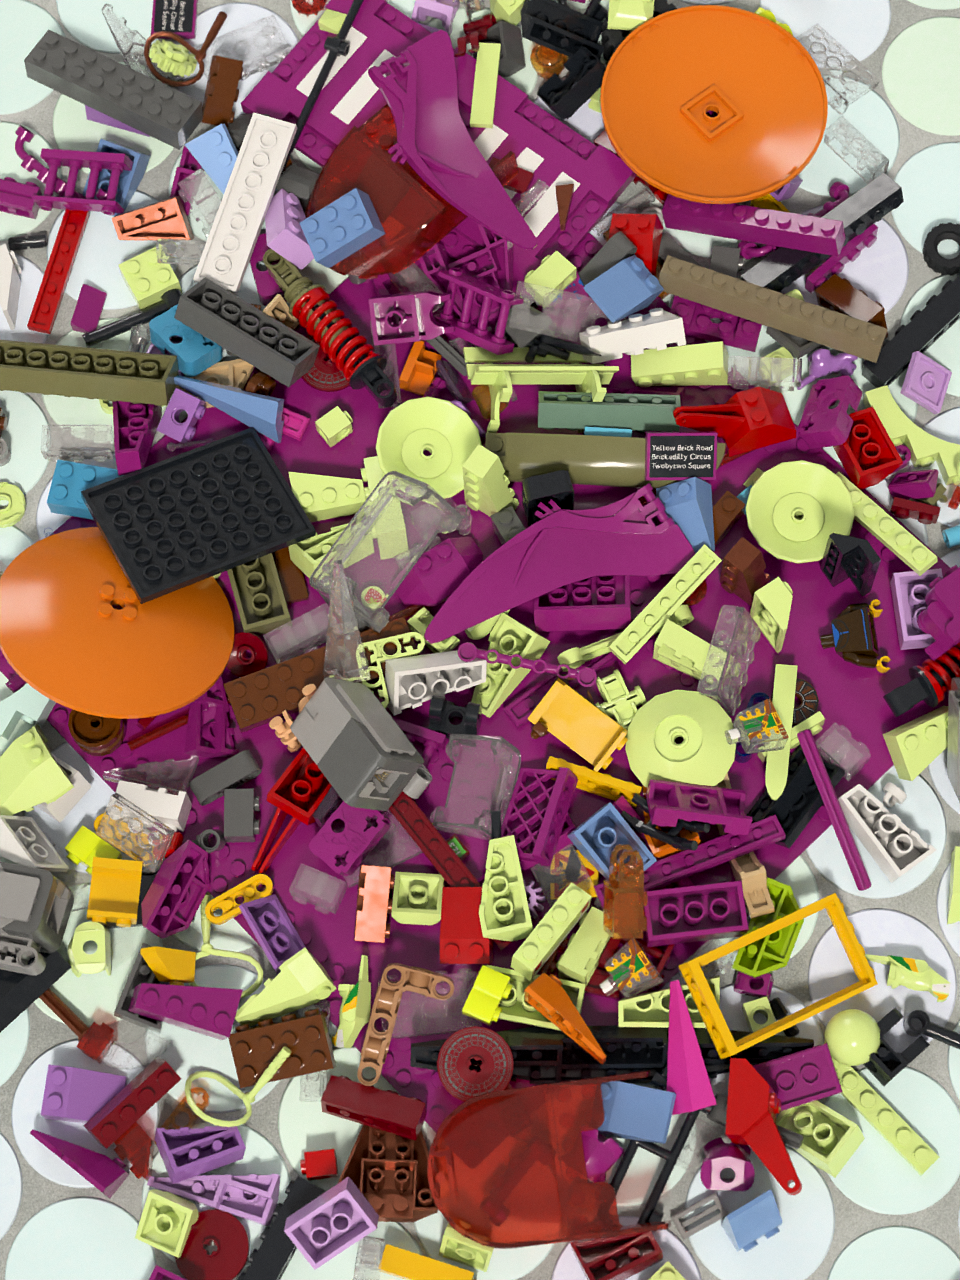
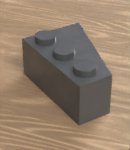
(139, 974)

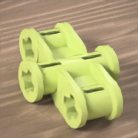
(618, 701)

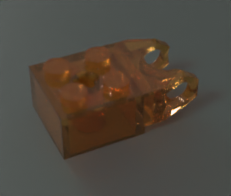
(625, 895)

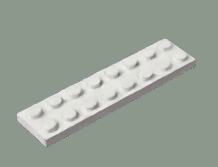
(245, 202)

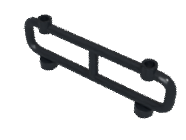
(649, 1212)

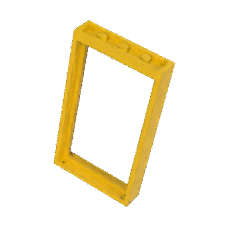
(710, 1010)

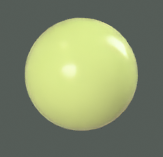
(852, 1037)

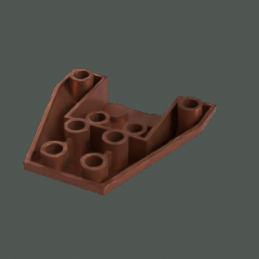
(391, 1175)

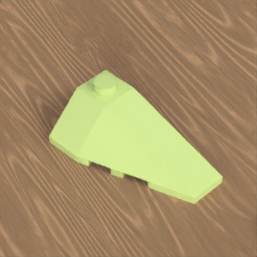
(504, 902)
(298, 985)

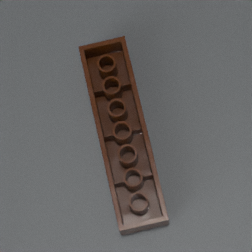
(279, 687)

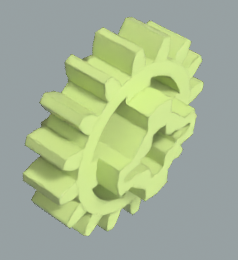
(172, 58)

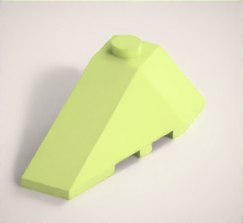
(501, 679)

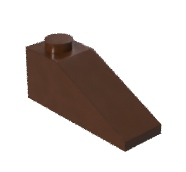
(726, 514)

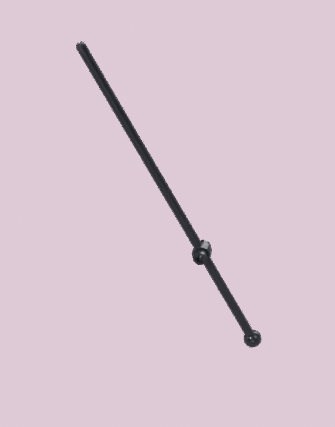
(336, 47)

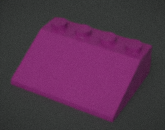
(585, 605)

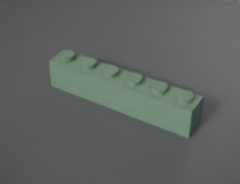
(616, 410)

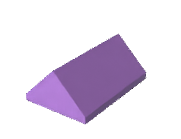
(272, 929)

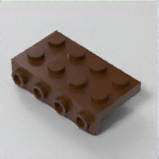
(258, 1046)

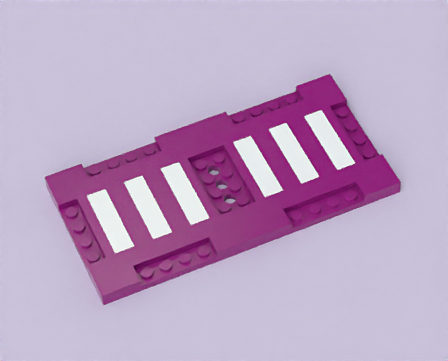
(519, 125)

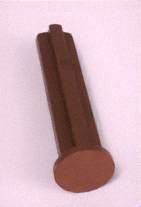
(64, 1013)

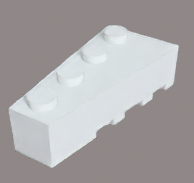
(633, 335)
(420, 677)
(883, 834)

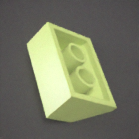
(772, 611)

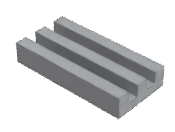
(718, 1205)

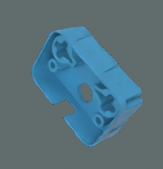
(193, 353)

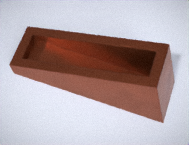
(564, 197)

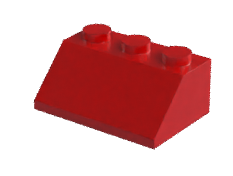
(868, 451)

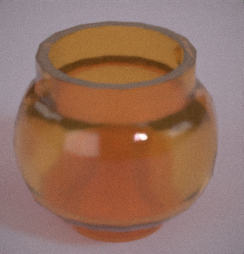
(547, 61)

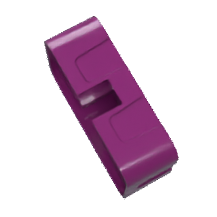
(265, 284)
(827, 426)
(353, 842)

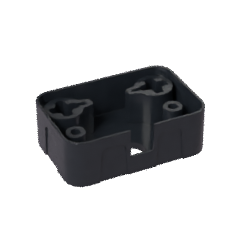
(588, 75)
(542, 489)

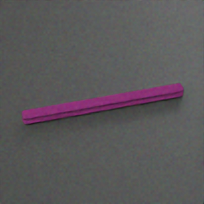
(834, 809)

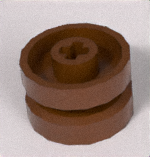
(96, 734)

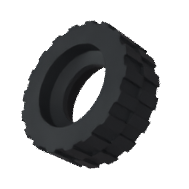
(930, 249)

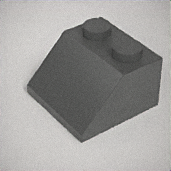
(512, 51)

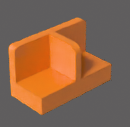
(419, 369)

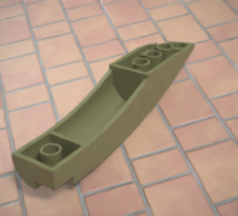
(586, 457)

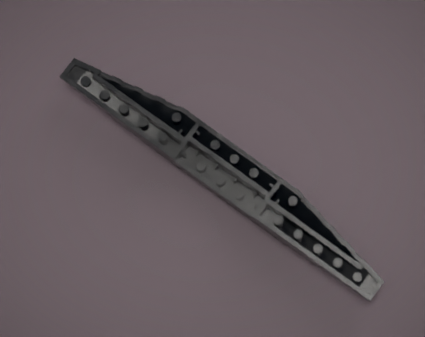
(553, 1057)

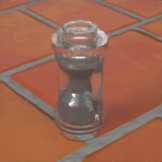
(139, 338)

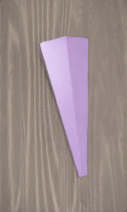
(244, 1196)

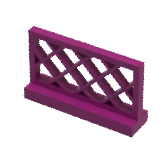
(552, 816)

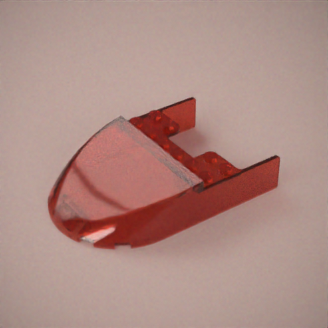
(406, 205)
(516, 1171)

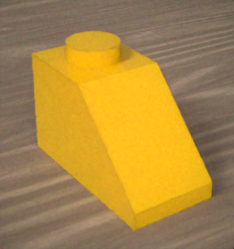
(170, 964)

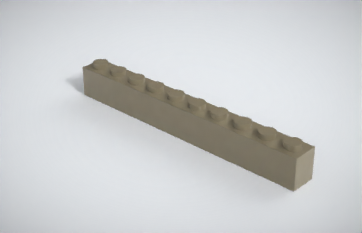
(772, 309)

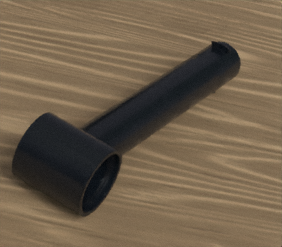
(169, 300)
(931, 1029)

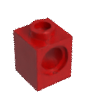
(319, 1164)

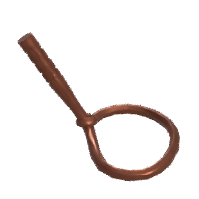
(199, 54)

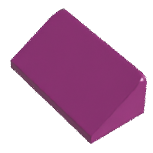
(88, 309)
(914, 484)

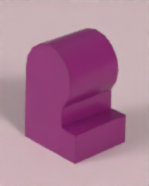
(755, 987)

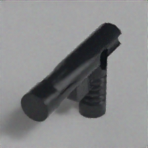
(542, 349)

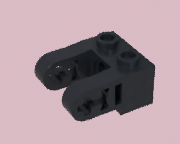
(442, 711)
(886, 1062)

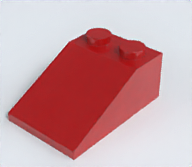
(644, 232)
(461, 928)

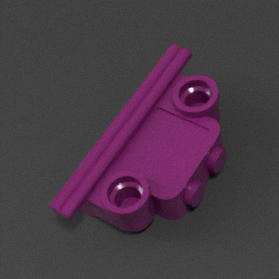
(943, 613)

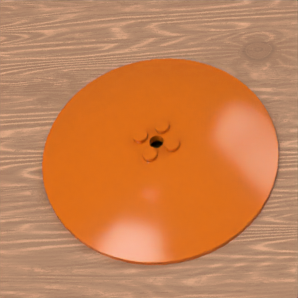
(722, 62)
(102, 659)

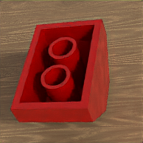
(744, 422)
(296, 794)
(752, 1122)

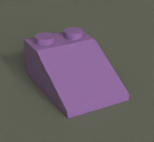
(78, 1093)

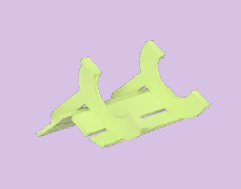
(502, 376)

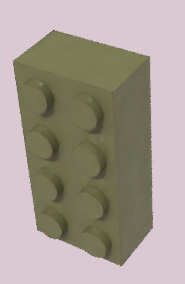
(259, 595)

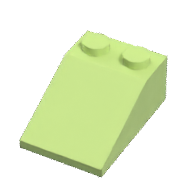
(827, 1135)

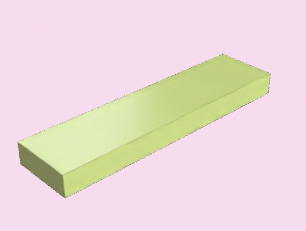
(485, 85)

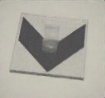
(564, 869)

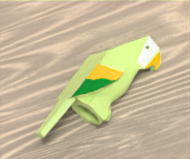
(914, 975)
(354, 1008)

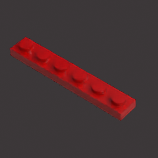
(58, 271)

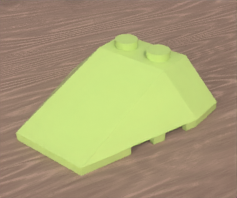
(30, 774)

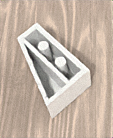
(166, 807)

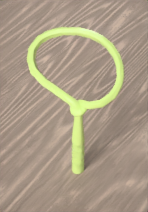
(207, 949)
(247, 1098)

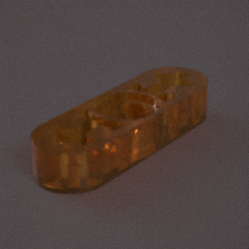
(180, 1108)

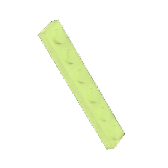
(889, 531)
(664, 604)
(884, 1119)

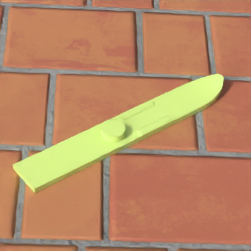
(783, 702)

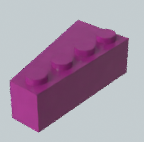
(133, 434)
(189, 1007)

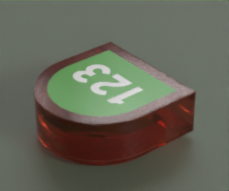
(458, 847)

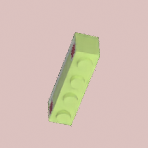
(551, 931)

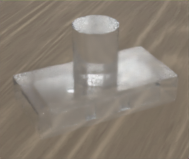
(693, 1149)

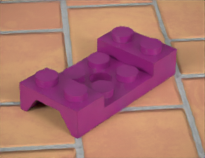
(732, 330)
(692, 802)

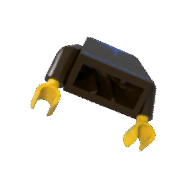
(856, 636)

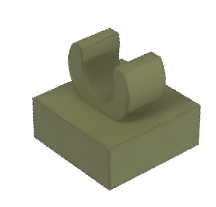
(940, 489)

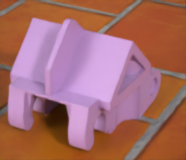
(440, 9)

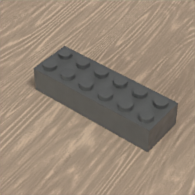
(246, 332)

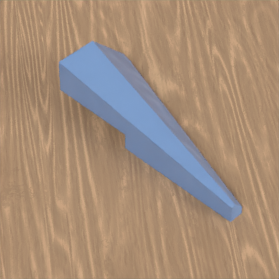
(250, 408)

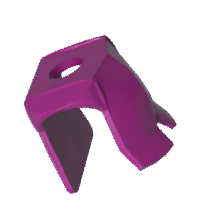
(599, 1154)
(727, 1155)

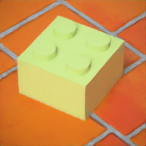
(148, 278)

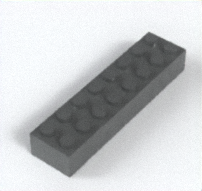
(114, 89)

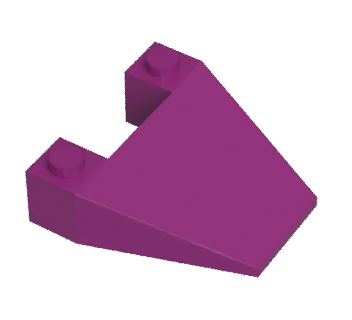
(488, 265)

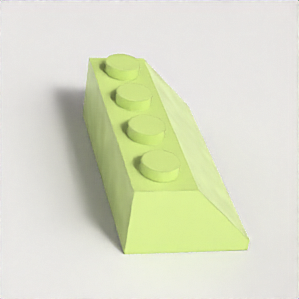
(518, 1010)

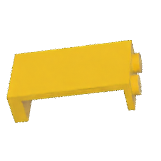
(580, 724)

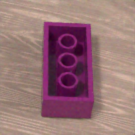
(695, 914)

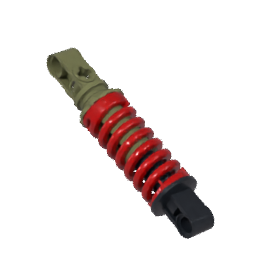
(332, 330)
(926, 683)

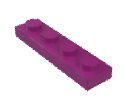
(836, 264)

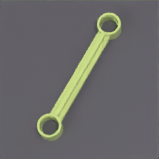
(576, 657)

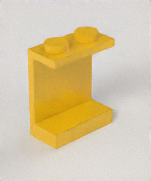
(114, 891)

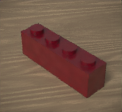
(132, 1102)
(374, 1107)

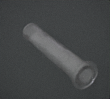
(627, 207)

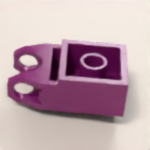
(416, 317)

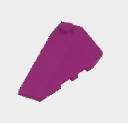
(96, 1168)

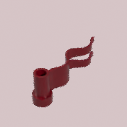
(474, 32)

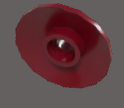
(239, 662)

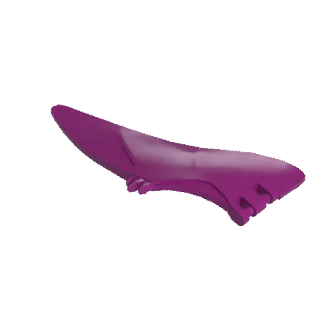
(436, 139)
(562, 551)

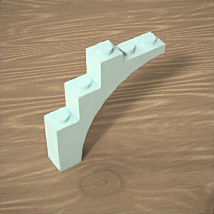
(23, 702)

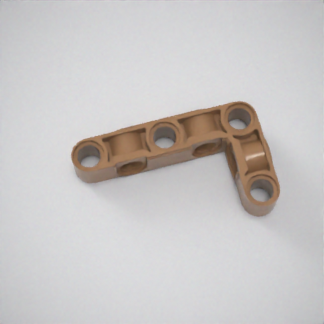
(387, 1005)

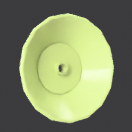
(429, 426)
(802, 490)
(703, 754)

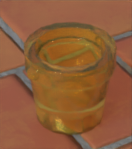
(483, 400)

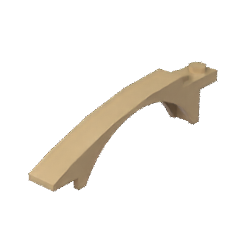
(751, 874)

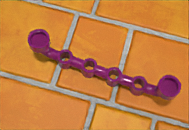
(31, 163)
(838, 191)
(468, 652)

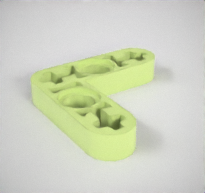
(379, 657)

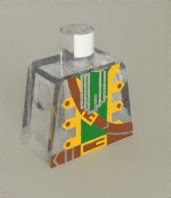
(758, 729)
(630, 971)

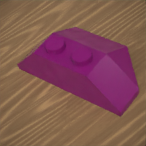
(440, 572)
(176, 891)

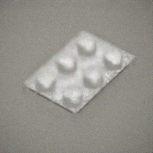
(135, 832)

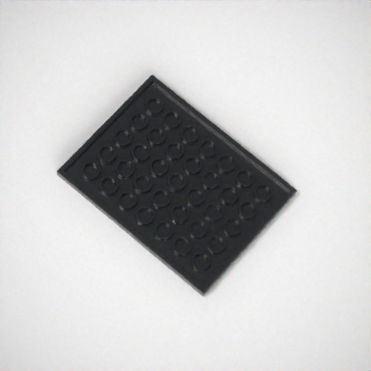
(197, 514)

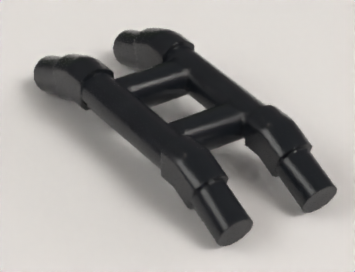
(671, 836)

